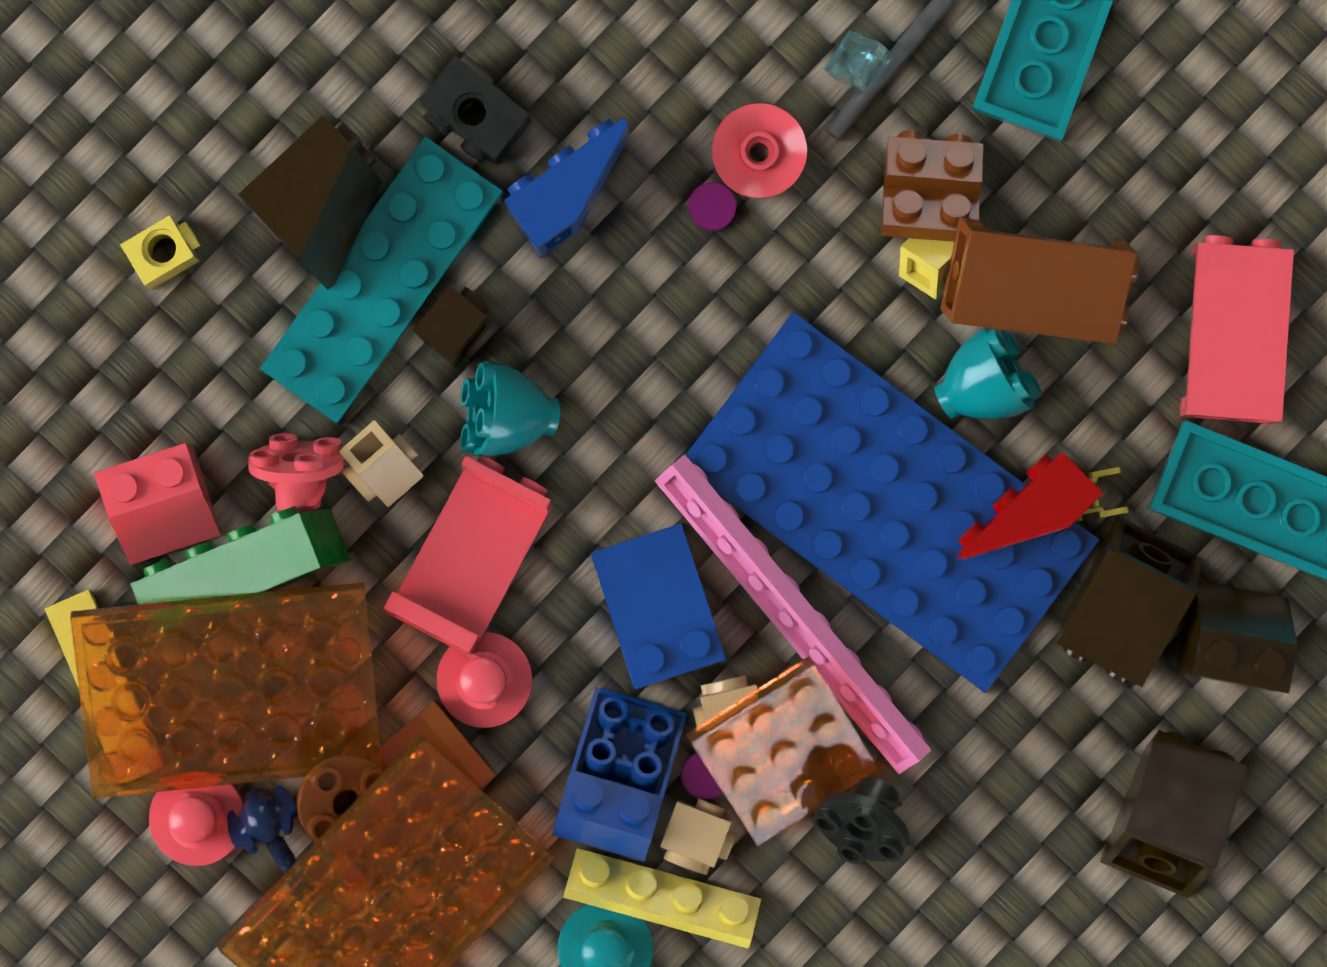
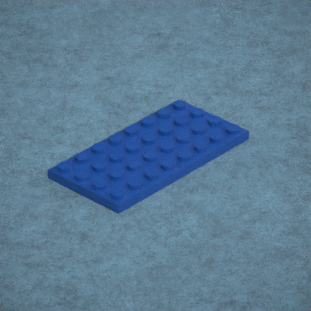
(879, 500)

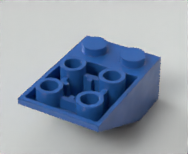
(560, 199)
(619, 774)

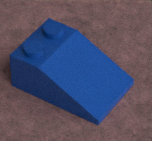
(658, 606)

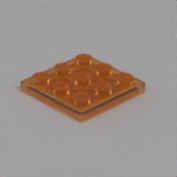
(782, 750)

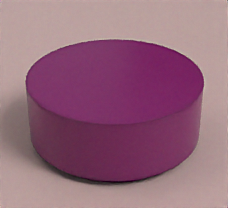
(712, 206)
(698, 779)

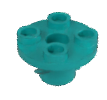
(604, 940)

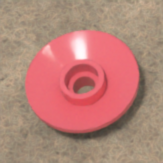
(763, 126)

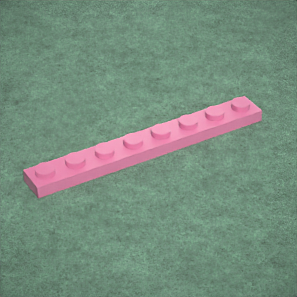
(792, 614)

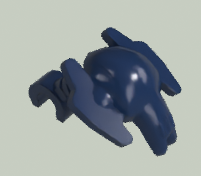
(261, 822)

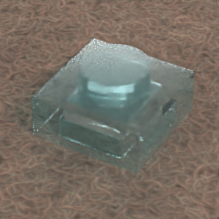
(856, 60)

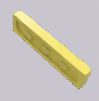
(662, 898)

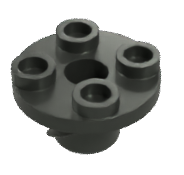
(864, 822)

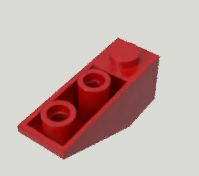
(1044, 505)

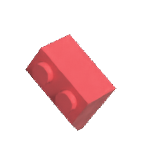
(158, 503)

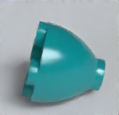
(987, 379)
(504, 411)

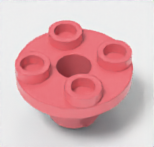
(297, 469)
(486, 685)
(193, 823)

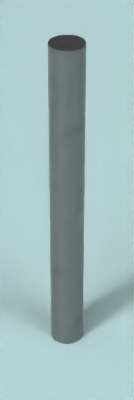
(896, 58)

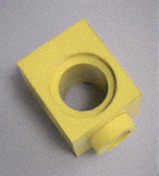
(140, 251)

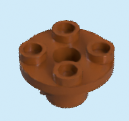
(332, 789)

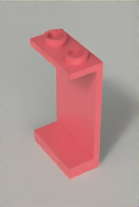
(1238, 331)
(471, 555)

